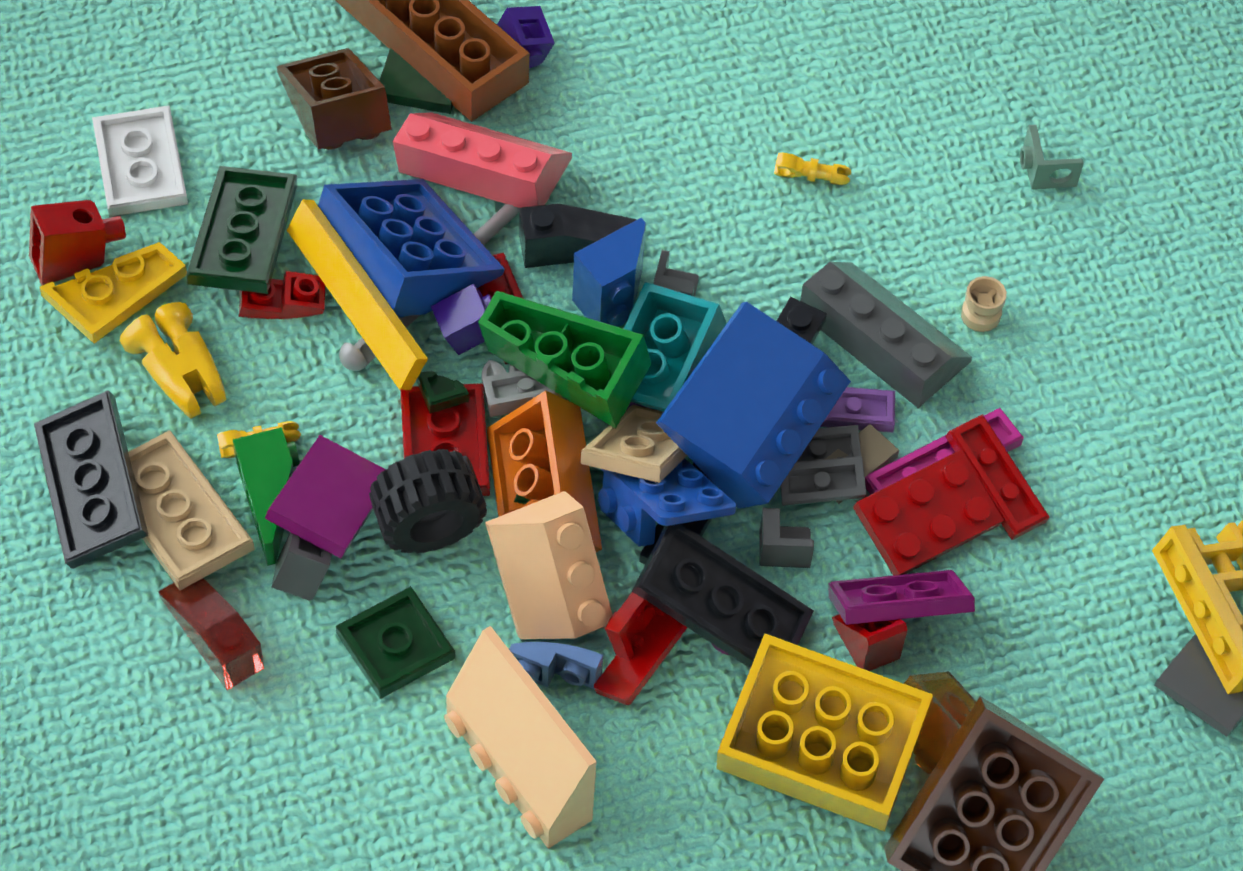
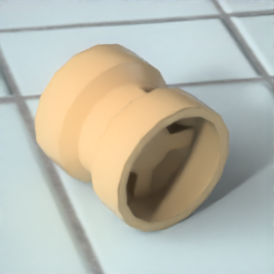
(983, 304)

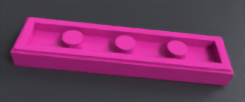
(937, 450)

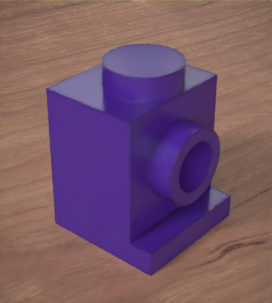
(530, 30)

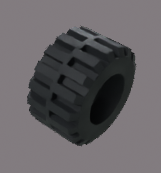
(427, 501)

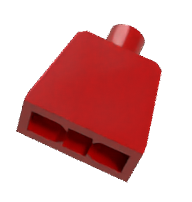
(69, 238)

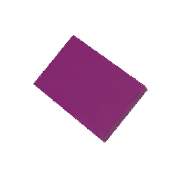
(326, 497)
(900, 597)

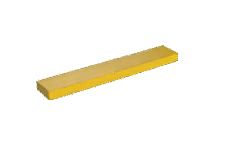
(357, 295)

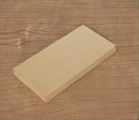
(184, 515)

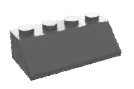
(883, 332)

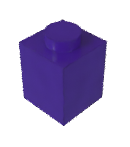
(460, 316)

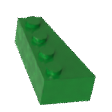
(568, 353)

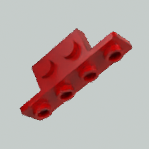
(641, 642)

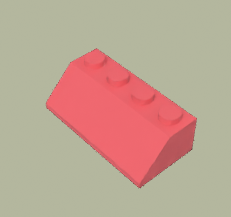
(478, 160)

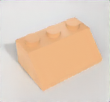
(550, 569)

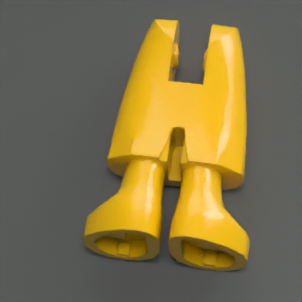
(178, 371)

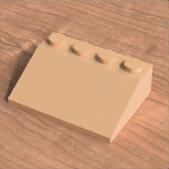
(522, 741)

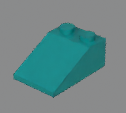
(677, 337)

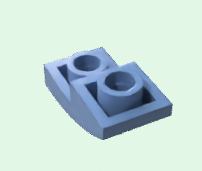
(572, 663)

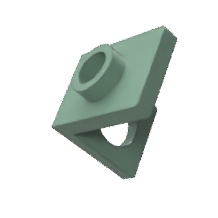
(1040, 170)

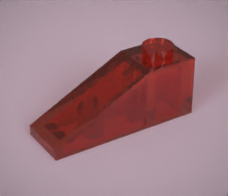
(215, 631)

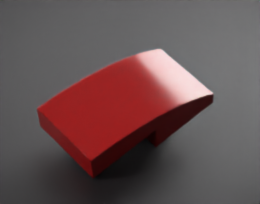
(288, 298)

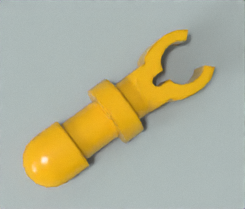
(792, 166)
(226, 438)

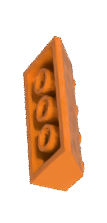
(539, 455)

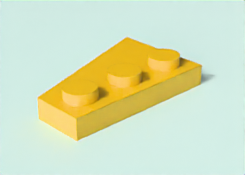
(111, 295)

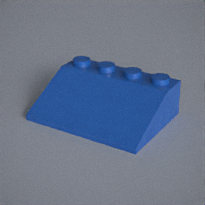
(408, 242)
(753, 405)

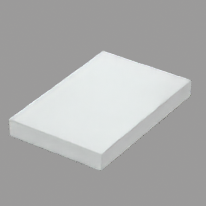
(139, 161)

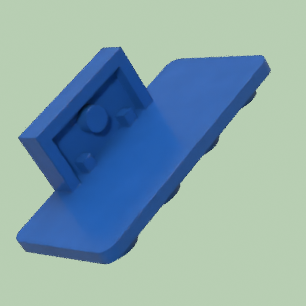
(679, 498)

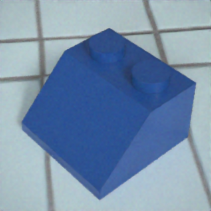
(610, 274)

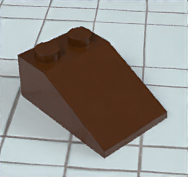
(336, 98)

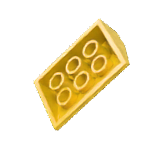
(823, 732)

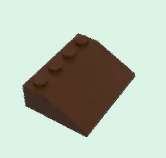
(993, 800)

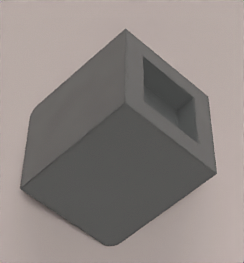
(675, 279)
(783, 544)
(300, 567)

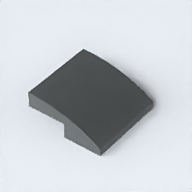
(830, 479)
(1196, 686)

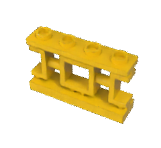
(1207, 595)

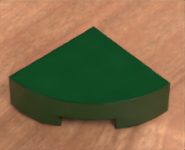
(441, 391)

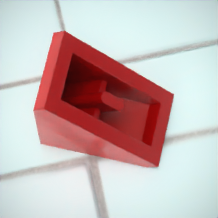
(872, 642)

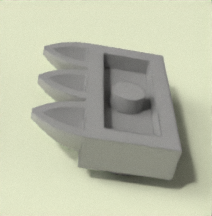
(510, 389)

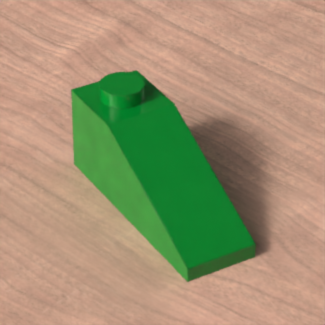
(264, 468)

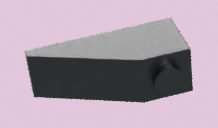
(558, 231)

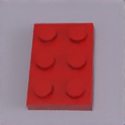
(928, 513)

